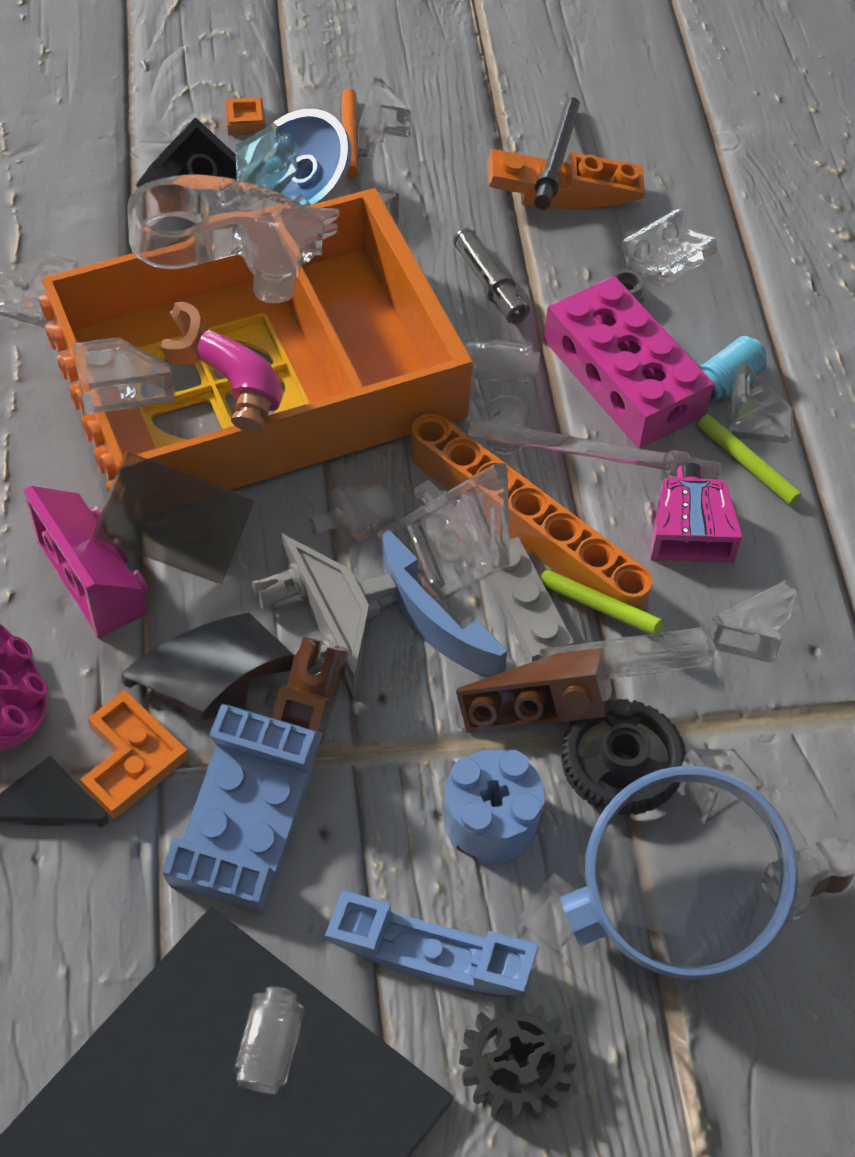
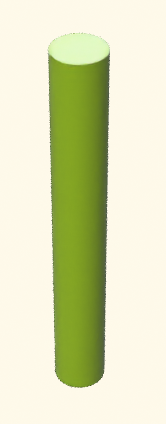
(749, 459)
(602, 603)

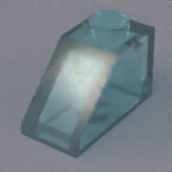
(267, 159)

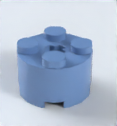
(493, 805)

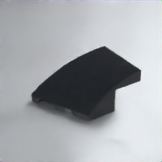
(210, 665)

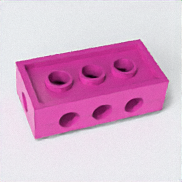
(627, 362)

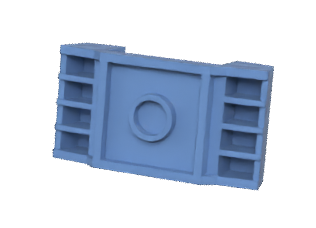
(244, 809)

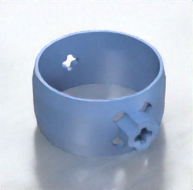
(591, 922)

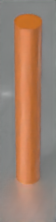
(349, 121)

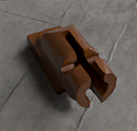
(311, 698)

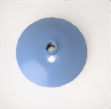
(322, 154)

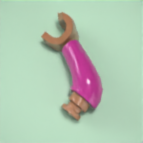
(252, 377)

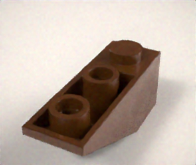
(540, 692)

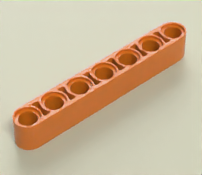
(454, 457)

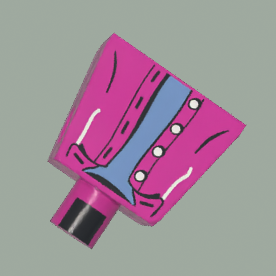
(695, 519)

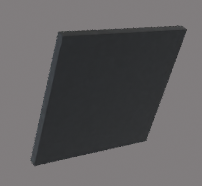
(165, 1081)

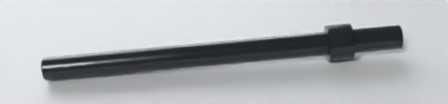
(549, 180)

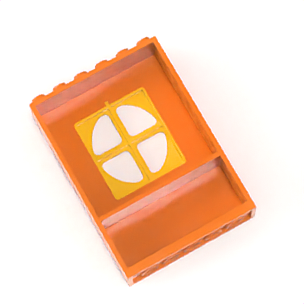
(353, 346)

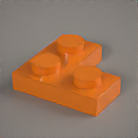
(141, 755)

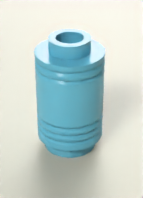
(724, 365)

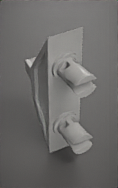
(335, 599)

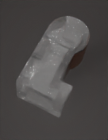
(821, 868)

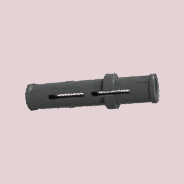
(498, 286)

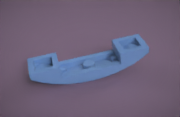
(469, 647)
(431, 950)

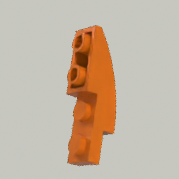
(584, 179)

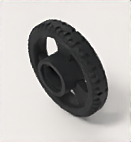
(623, 737)

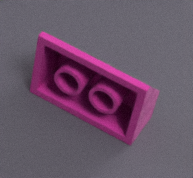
(88, 567)

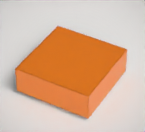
(245, 115)

